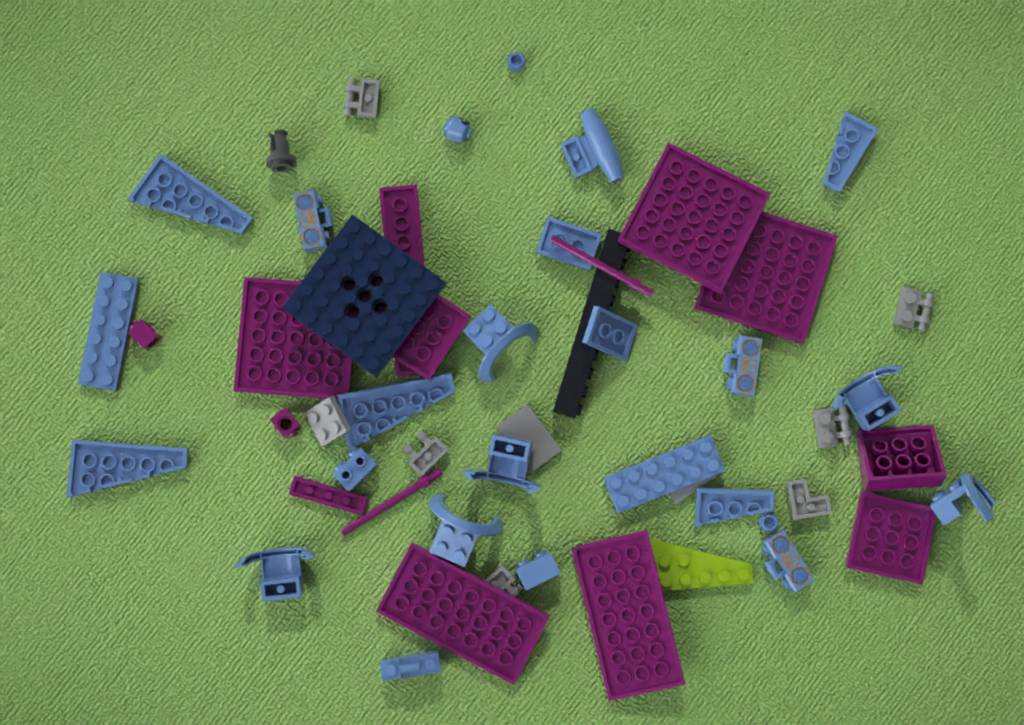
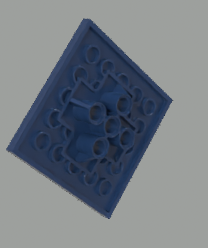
(359, 257)

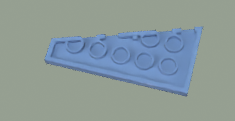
(179, 193)
(384, 406)
(111, 464)

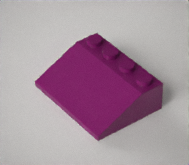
(900, 458)

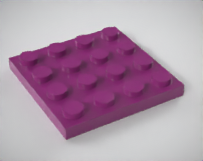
(891, 537)

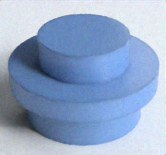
(516, 61)
(768, 522)

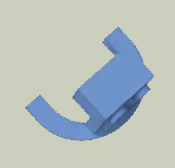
(492, 334)
(869, 399)
(507, 463)
(947, 505)
(457, 536)
(280, 571)

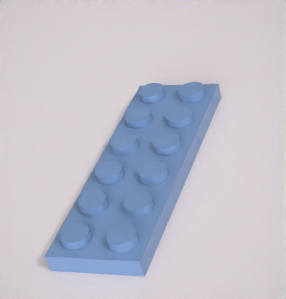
(108, 331)
(664, 474)

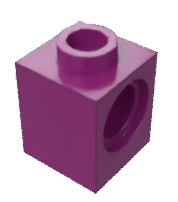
(144, 334)
(278, 421)

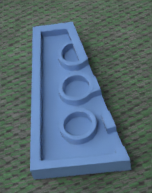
(849, 148)
(726, 503)

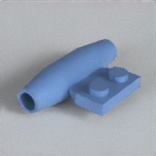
(593, 149)

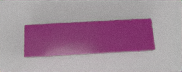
(328, 495)

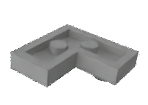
(802, 504)

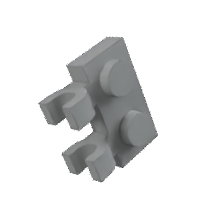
(428, 455)

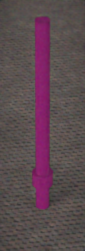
(634, 284)
(423, 482)

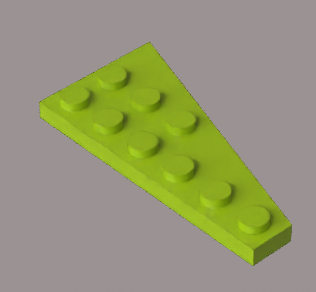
(691, 568)

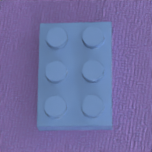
(576, 236)
(609, 333)

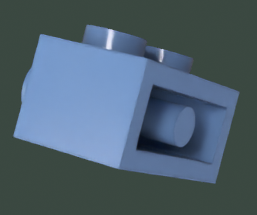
(354, 469)
(537, 570)

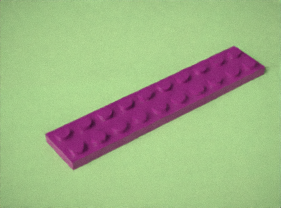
(403, 229)

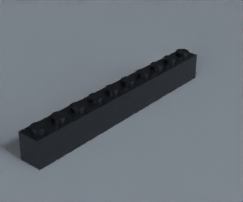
(582, 355)

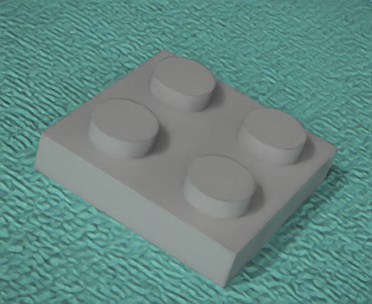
(327, 421)

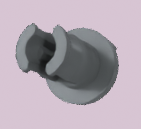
(280, 157)

